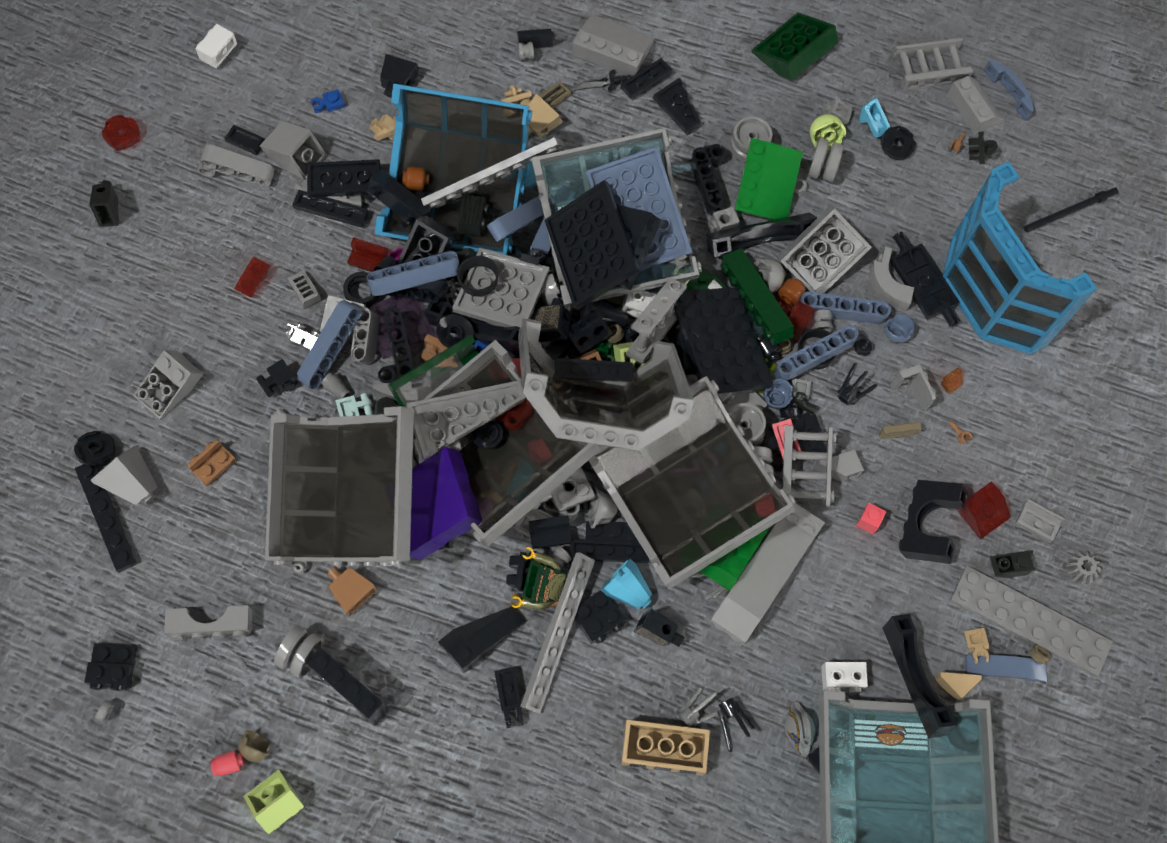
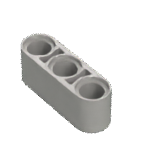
(369, 344)

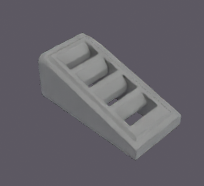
(309, 300)

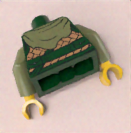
(542, 584)

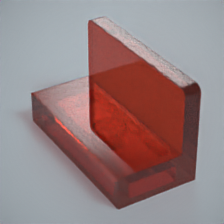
(366, 254)
(799, 317)

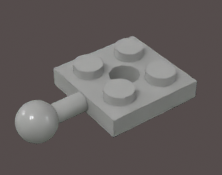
(565, 500)

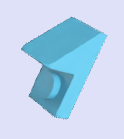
(875, 117)

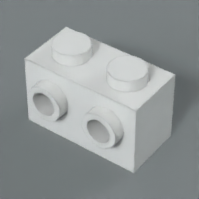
(216, 45)
(636, 302)
(844, 676)

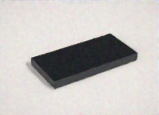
(340, 177)

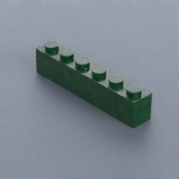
(757, 297)

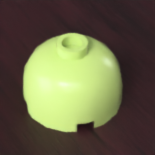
(827, 127)

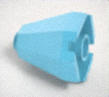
(628, 586)

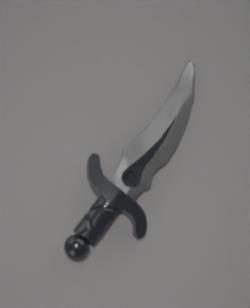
(602, 81)

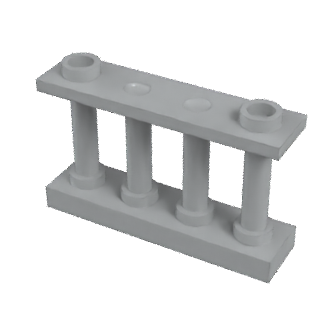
(927, 78)
(655, 320)
(791, 455)

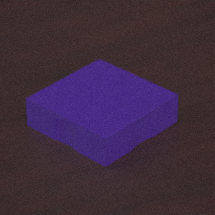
(440, 503)

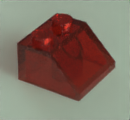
(985, 510)

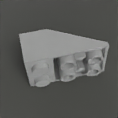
(167, 383)

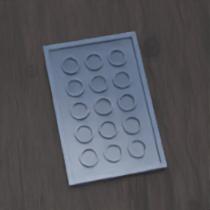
(644, 185)

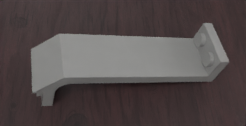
(766, 574)

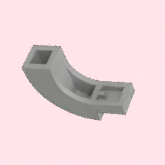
(885, 287)

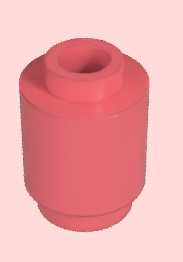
(227, 763)

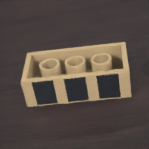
(665, 747)

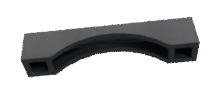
(732, 239)
(483, 332)
(933, 712)

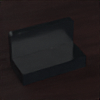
(540, 38)
(549, 532)

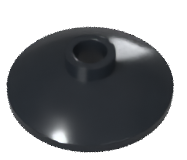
(453, 324)

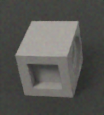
(727, 215)

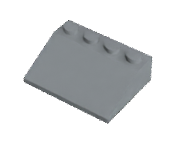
(611, 45)
(824, 251)

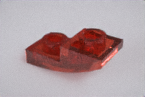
(252, 276)

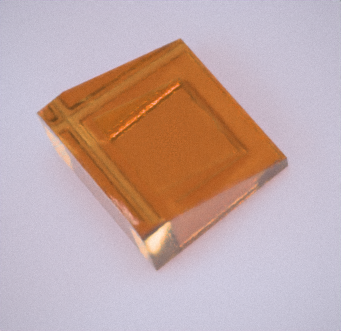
(952, 380)

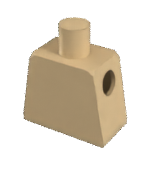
(543, 117)

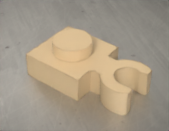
(977, 642)

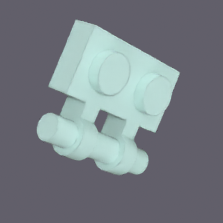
(349, 407)

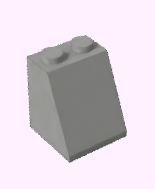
(293, 148)

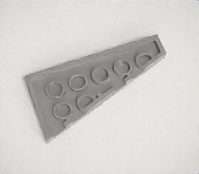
(452, 416)

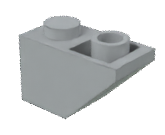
(844, 466)

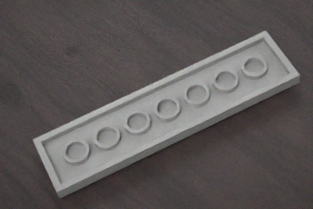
(488, 175)
(1031, 621)

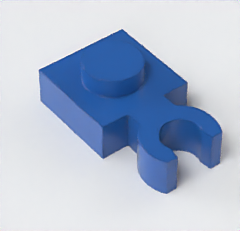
(330, 100)

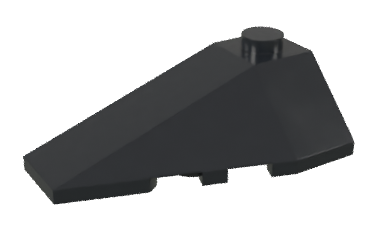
(476, 639)

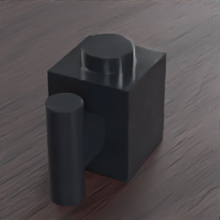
(280, 377)

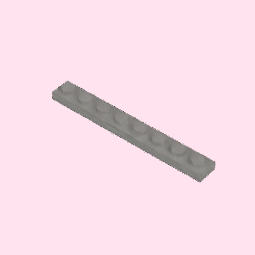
(557, 633)

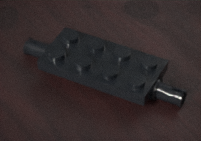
(930, 287)

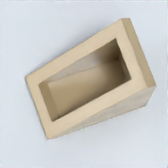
(957, 684)

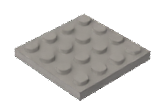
(514, 295)

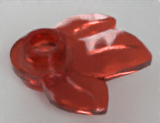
(519, 413)

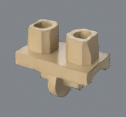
(523, 99)
(384, 127)

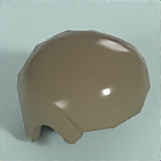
(253, 746)

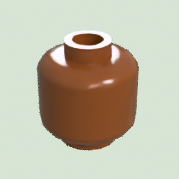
(415, 178)
(791, 291)

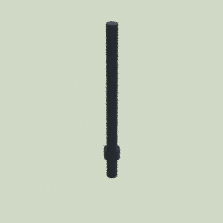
(1099, 197)

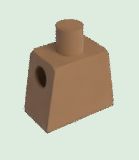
(350, 589)

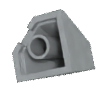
(127, 477)

